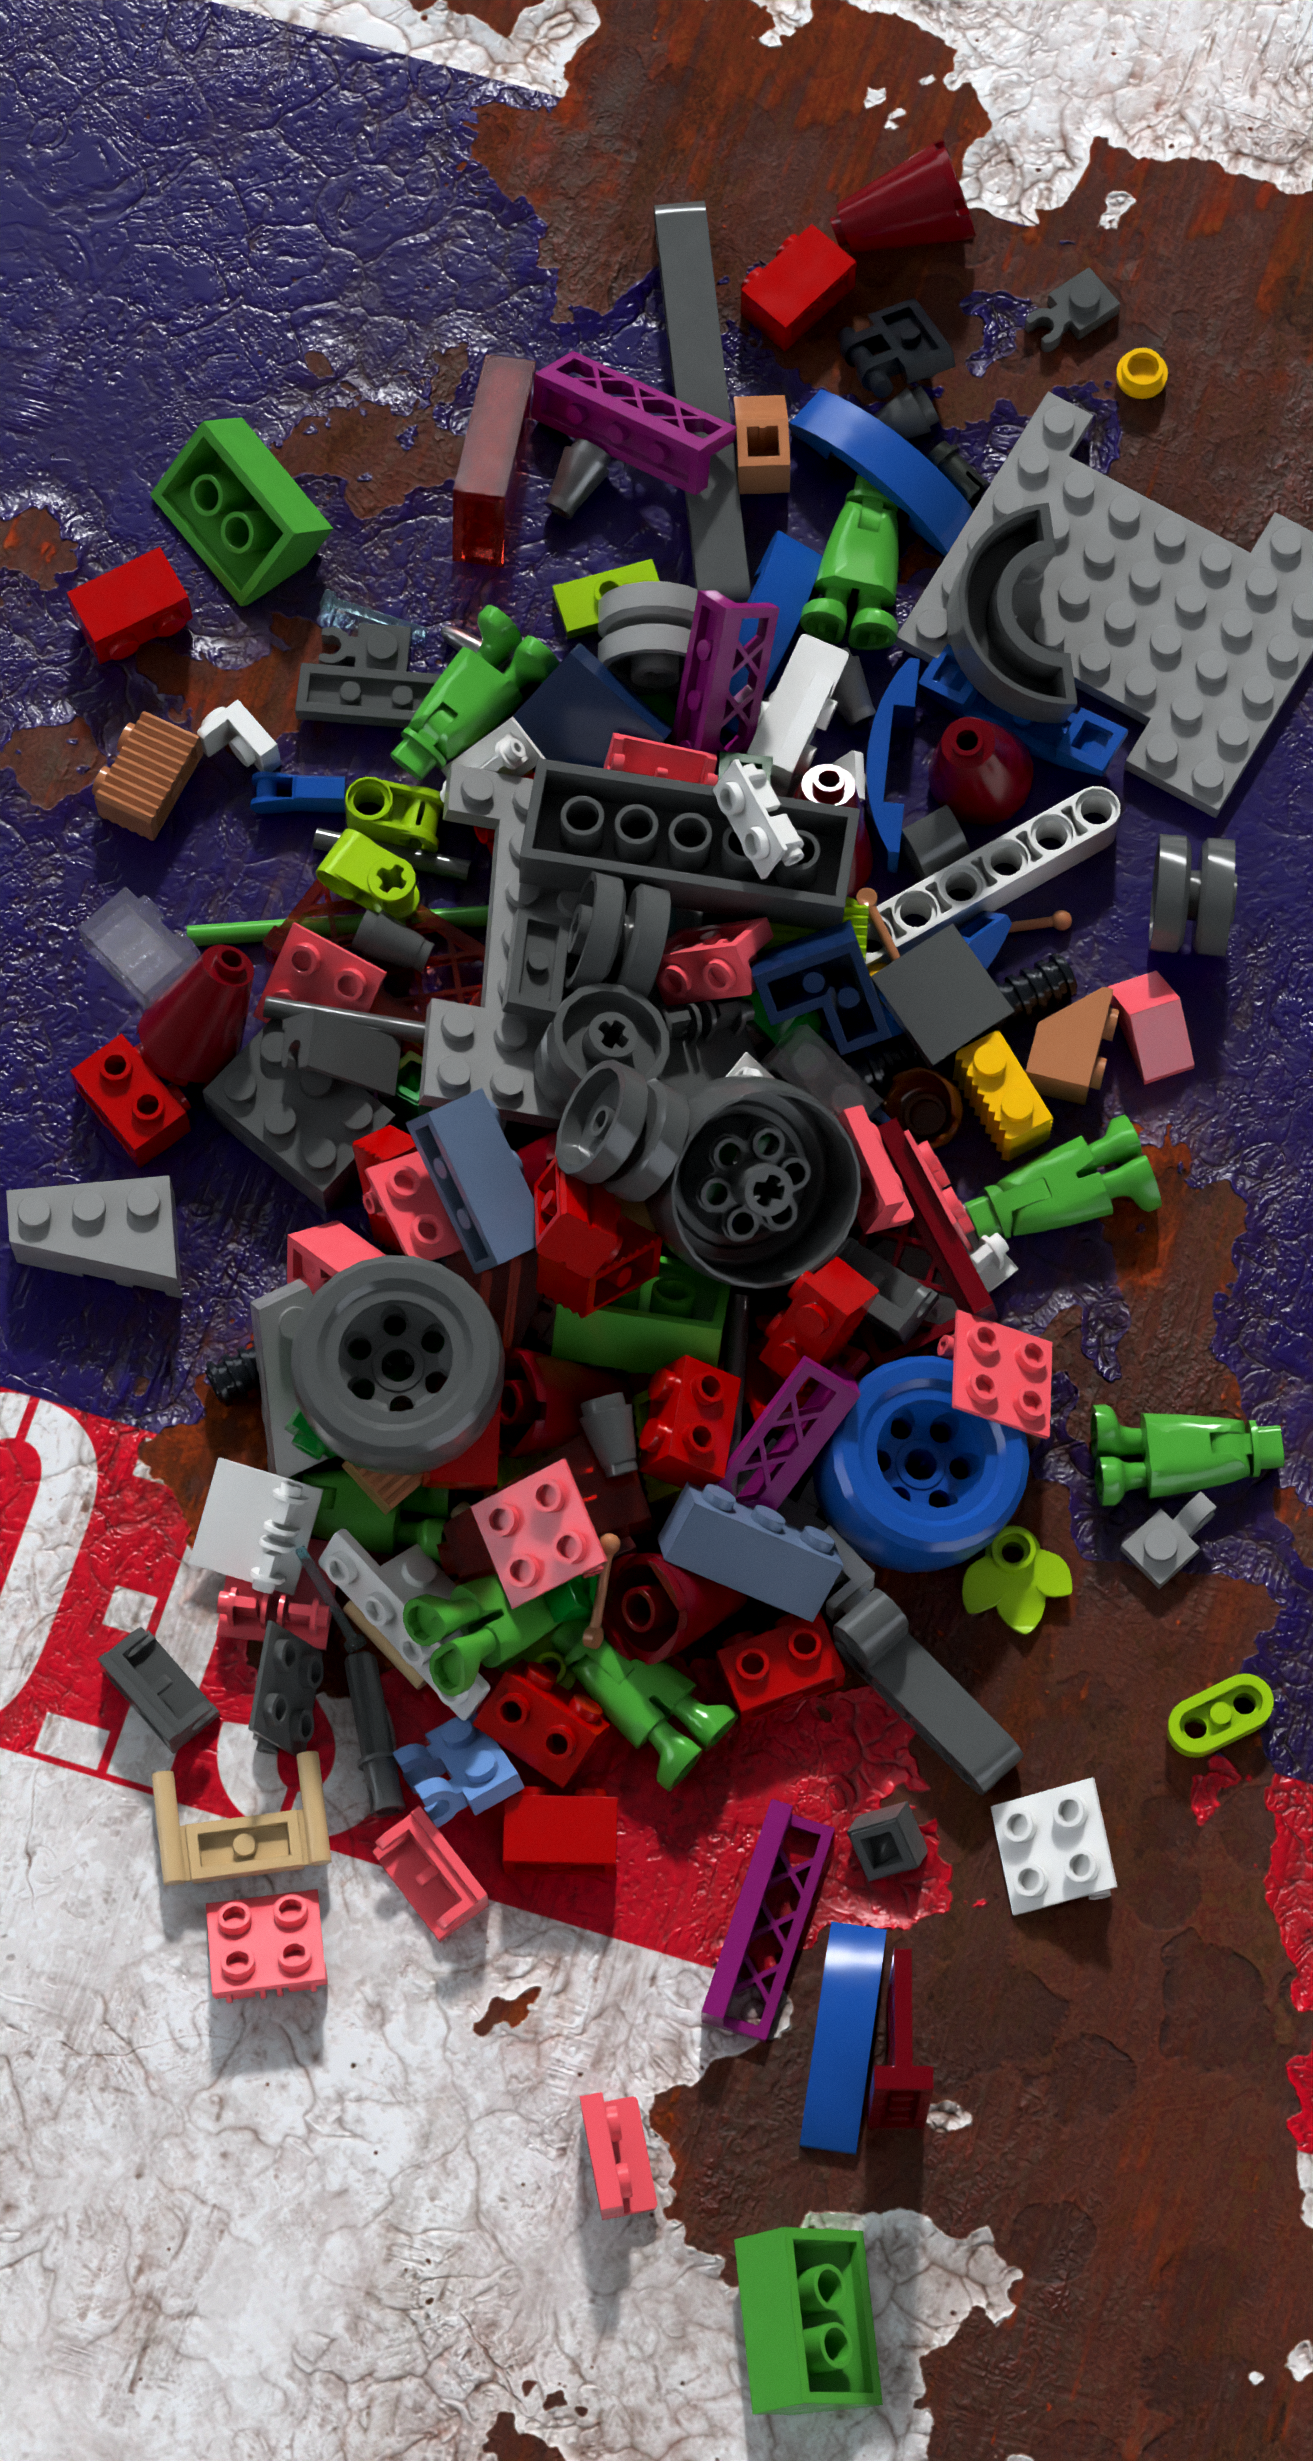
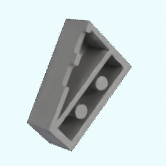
(100, 1230)
(274, 1327)

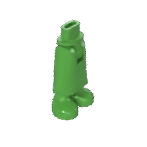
(862, 557)
(473, 694)
(1065, 1186)
(1179, 1453)
(351, 1508)
(488, 1626)
(643, 1699)

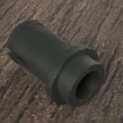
(958, 471)

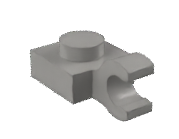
(1166, 1544)

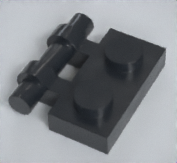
(910, 346)

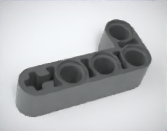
(881, 1650)

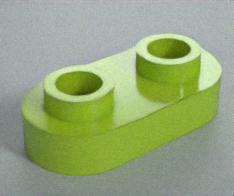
(1218, 1716)

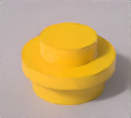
(1141, 373)

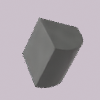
(932, 843)

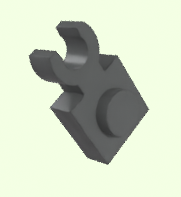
(1075, 306)
(374, 648)

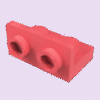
(711, 961)
(882, 1193)
(618, 2155)

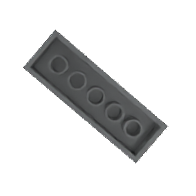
(682, 842)

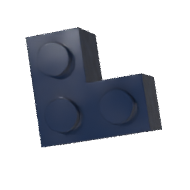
(827, 973)

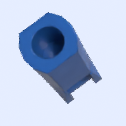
(309, 793)

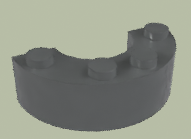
(984, 629)

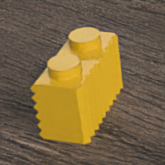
(1002, 1095)

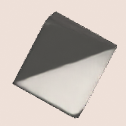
(887, 1841)

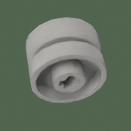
(646, 634)

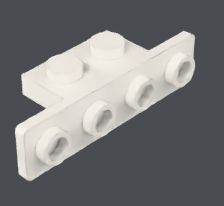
(799, 708)
(382, 1596)

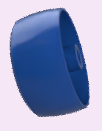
(889, 1511)

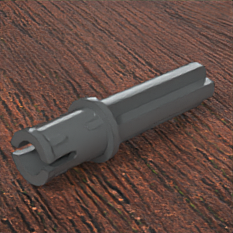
(374, 1736)

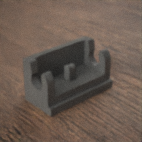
(342, 1051)
(901, 1299)
(158, 1689)

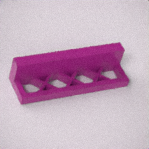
(624, 424)
(709, 665)
(802, 1439)
(746, 1916)

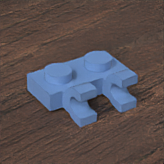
(472, 1759)

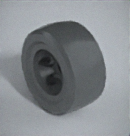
(796, 1217)
(355, 1309)

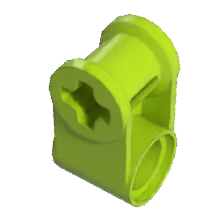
(399, 815)
(364, 871)

